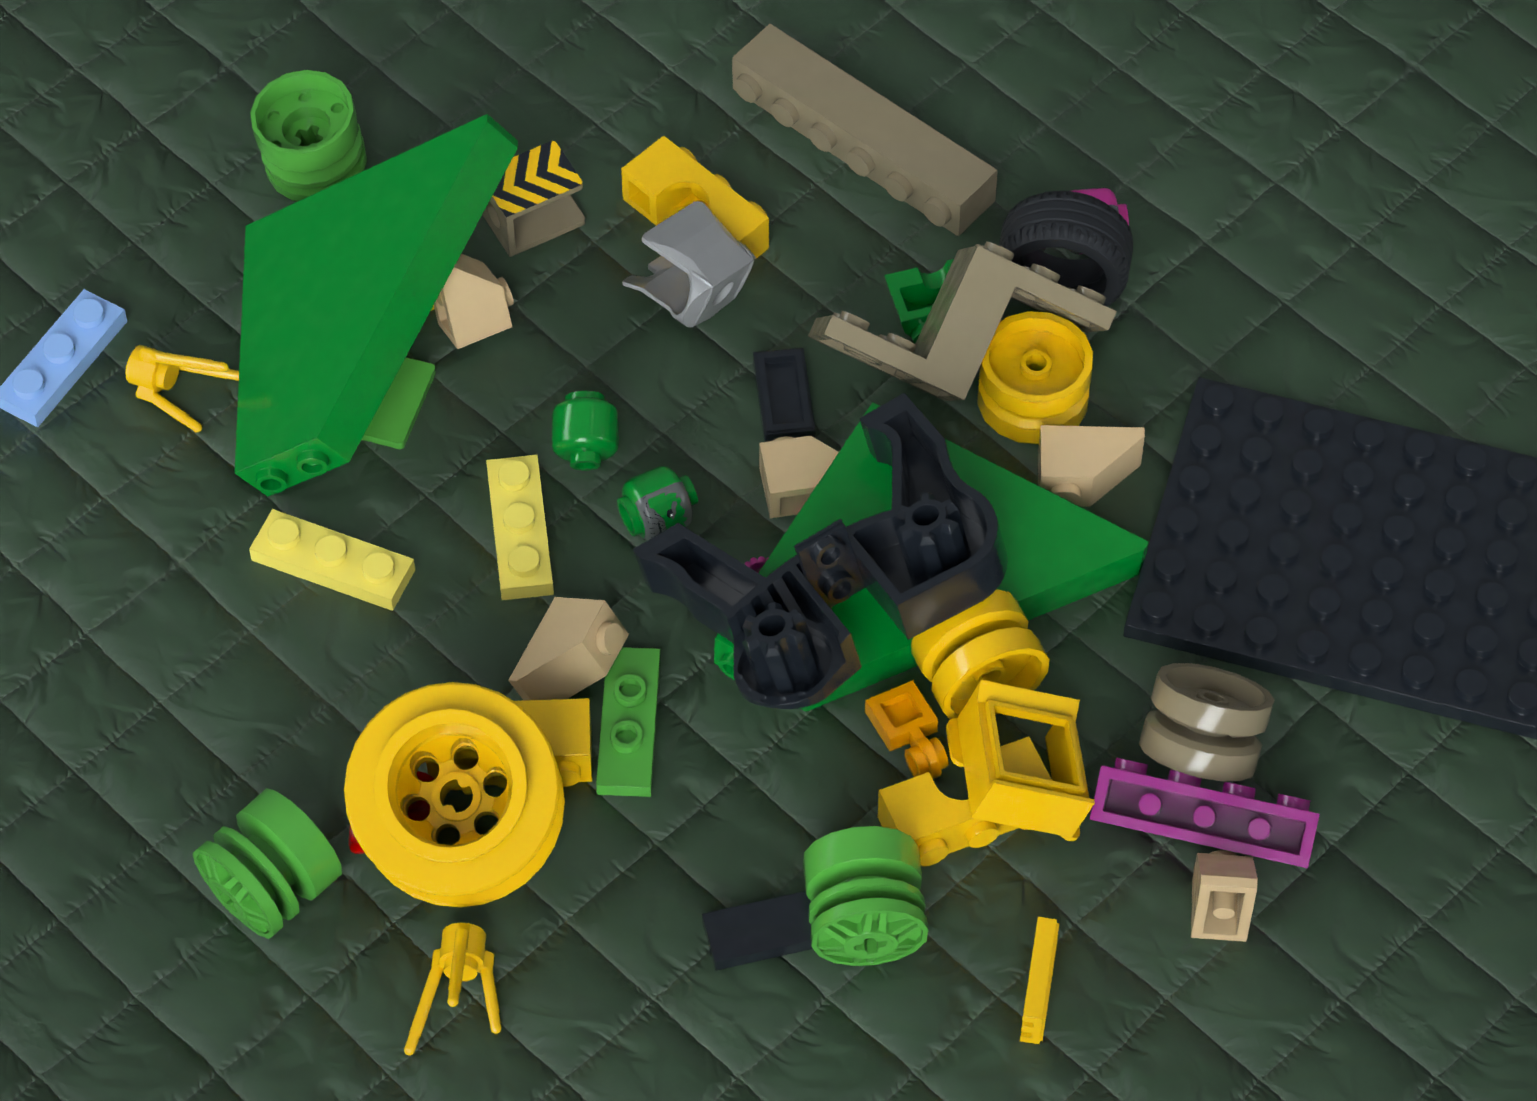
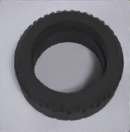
(1077, 224)

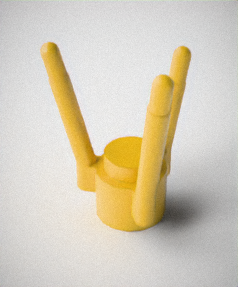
(159, 370)
(460, 959)

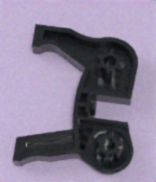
(918, 561)

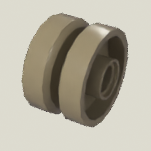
(1206, 722)

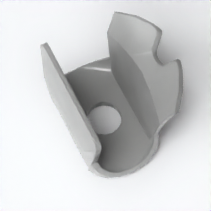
(697, 267)

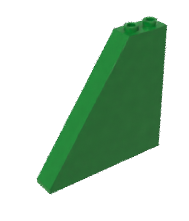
(343, 293)
(1050, 544)

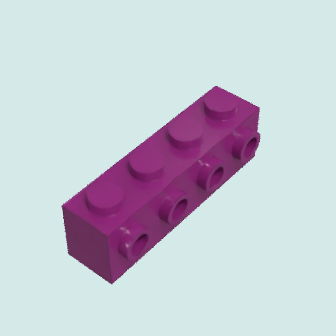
(1205, 816)

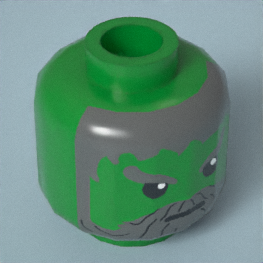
(656, 502)

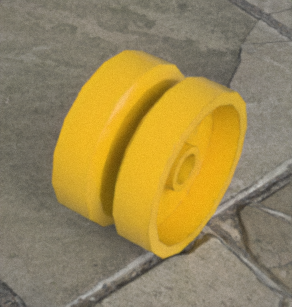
(1034, 375)
(978, 644)

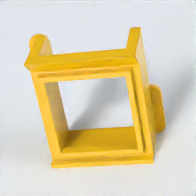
(1014, 798)

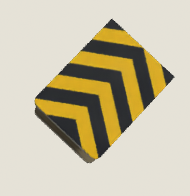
(535, 199)

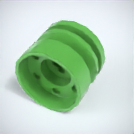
(307, 133)
(267, 863)
(865, 896)

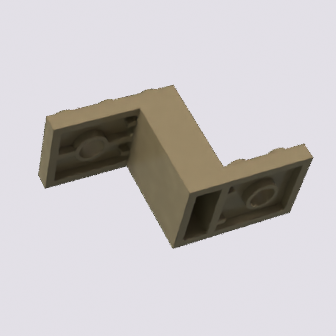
(963, 321)

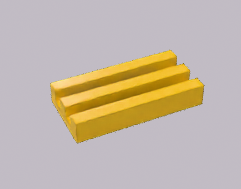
(1039, 980)

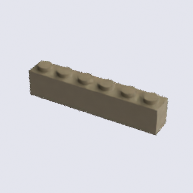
(864, 130)

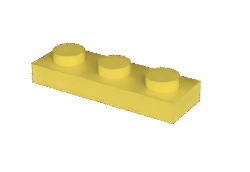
(519, 527)
(332, 559)

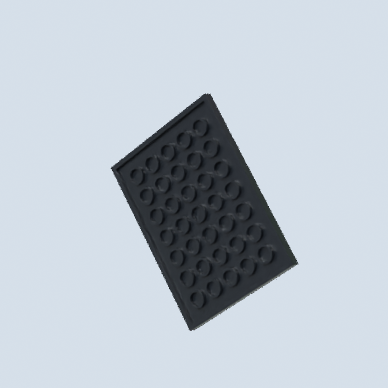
(1348, 557)

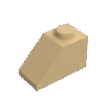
(473, 303)
(1087, 460)
(791, 471)
(569, 650)
(1223, 896)

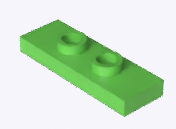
(629, 724)

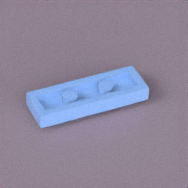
(61, 357)

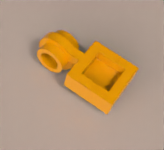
(906, 718)

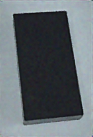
(783, 394)
(758, 930)

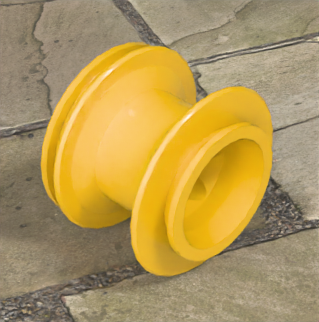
(435, 727)

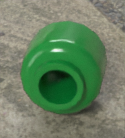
(585, 430)

